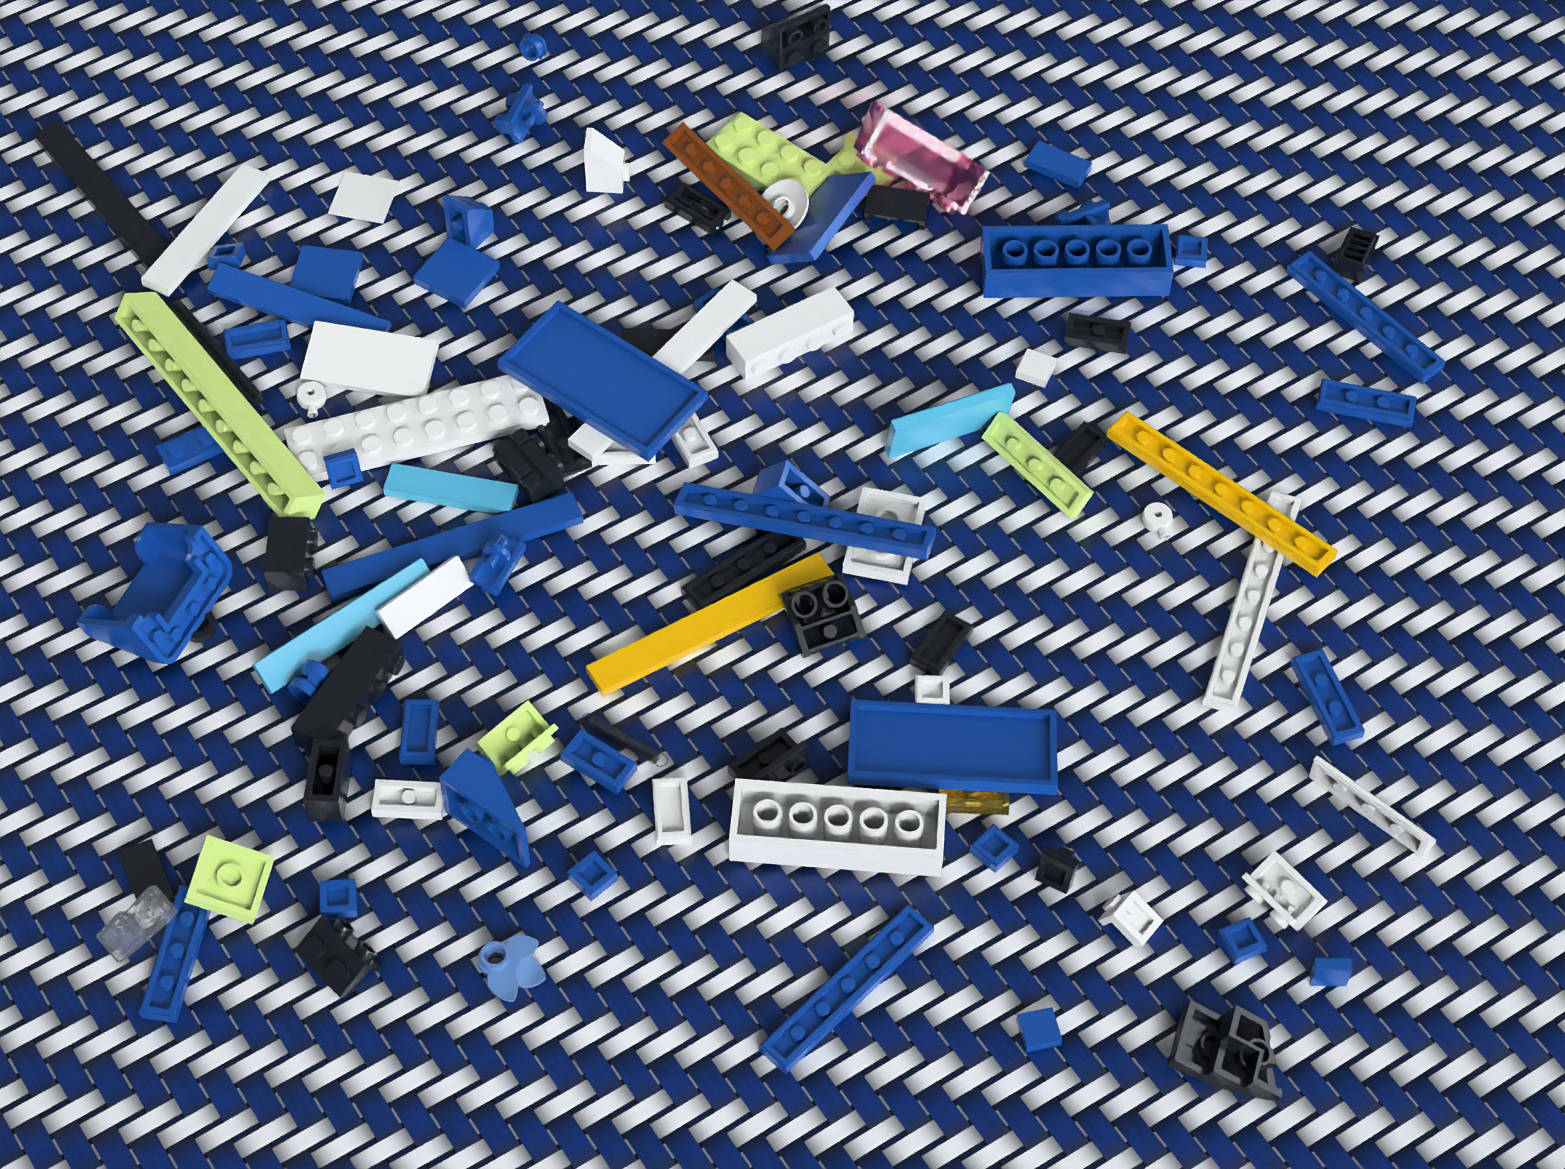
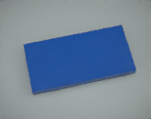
(824, 217)

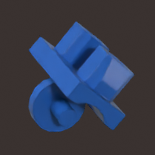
(522, 113)
(1088, 214)
(496, 563)

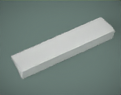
(1371, 807)

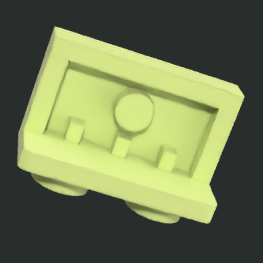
(516, 738)

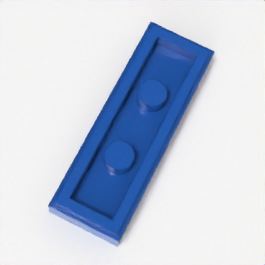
(1366, 403)
(1327, 697)

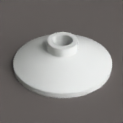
(789, 200)

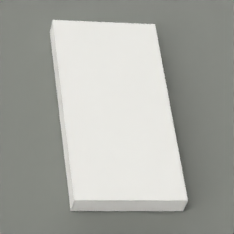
(369, 360)

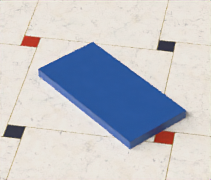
(603, 380)
(953, 747)

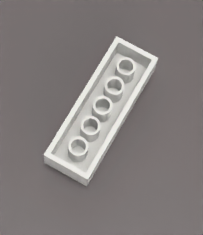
(837, 827)

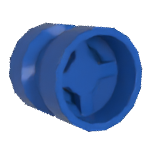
(309, 682)

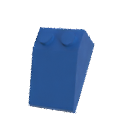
(481, 803)

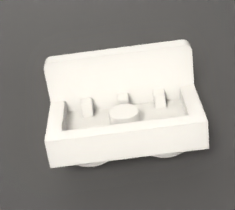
(1285, 890)

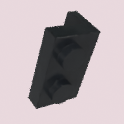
(771, 759)
(337, 955)

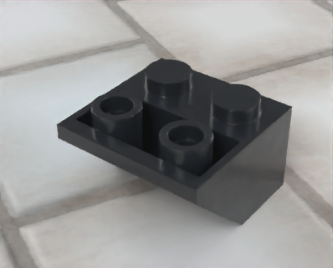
(797, 36)

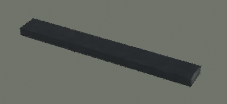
(101, 194)

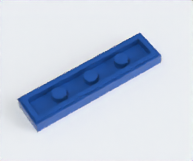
(175, 961)

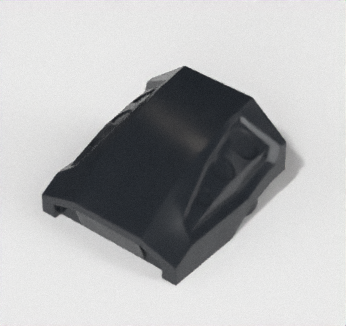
(822, 614)

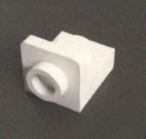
(1131, 917)

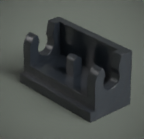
(897, 204)

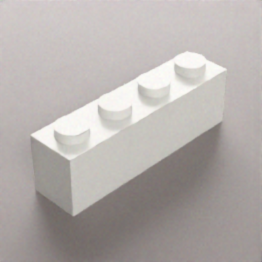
(789, 333)

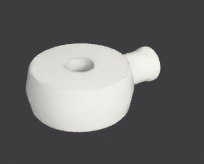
(311, 397)
(1158, 518)

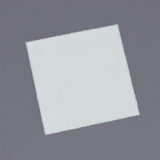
(363, 197)

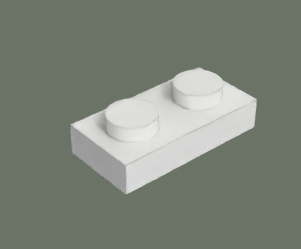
(407, 799)

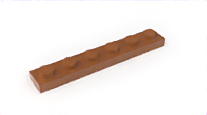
(728, 186)

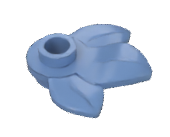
(514, 970)

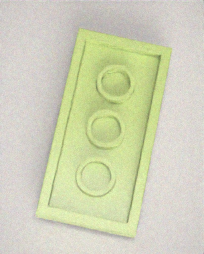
(766, 157)

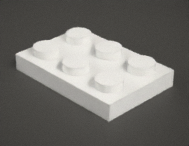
(880, 564)

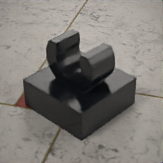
(1057, 868)

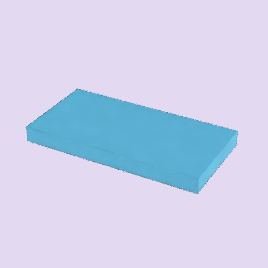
(947, 420)

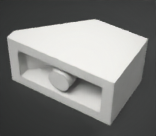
(604, 164)

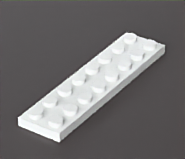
(420, 425)

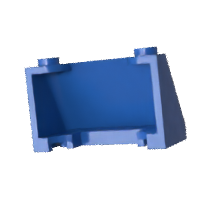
(168, 596)

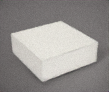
(1035, 368)
(932, 689)

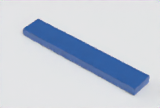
(286, 301)
(1366, 317)
(846, 989)

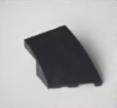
(1226, 1050)

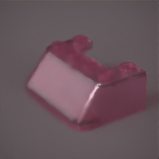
(920, 158)

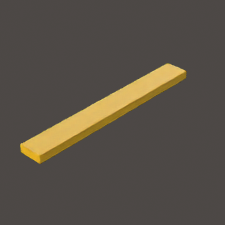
(1222, 494)
(702, 627)

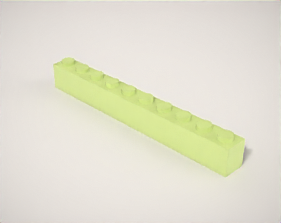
(219, 406)

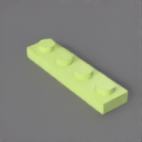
(1037, 465)

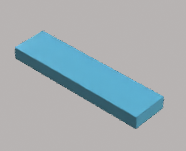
(450, 489)

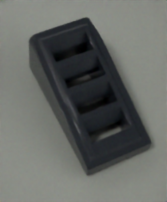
(1352, 268)

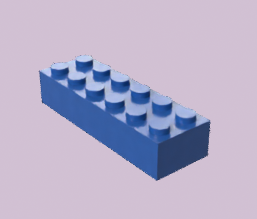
(1076, 261)

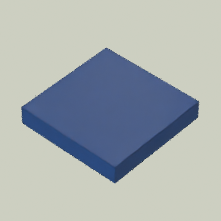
(456, 272)
(327, 273)

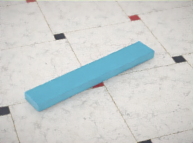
(335, 630)

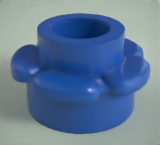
(533, 47)

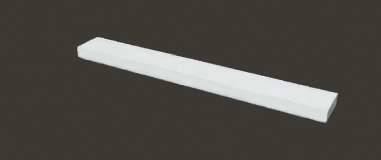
(681, 351)
(1247, 616)

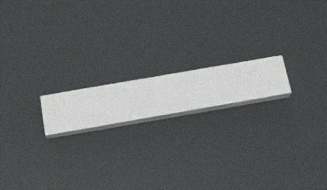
(205, 230)

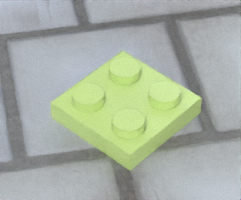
(229, 879)

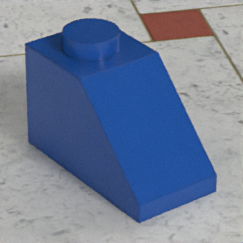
(467, 220)
(790, 484)

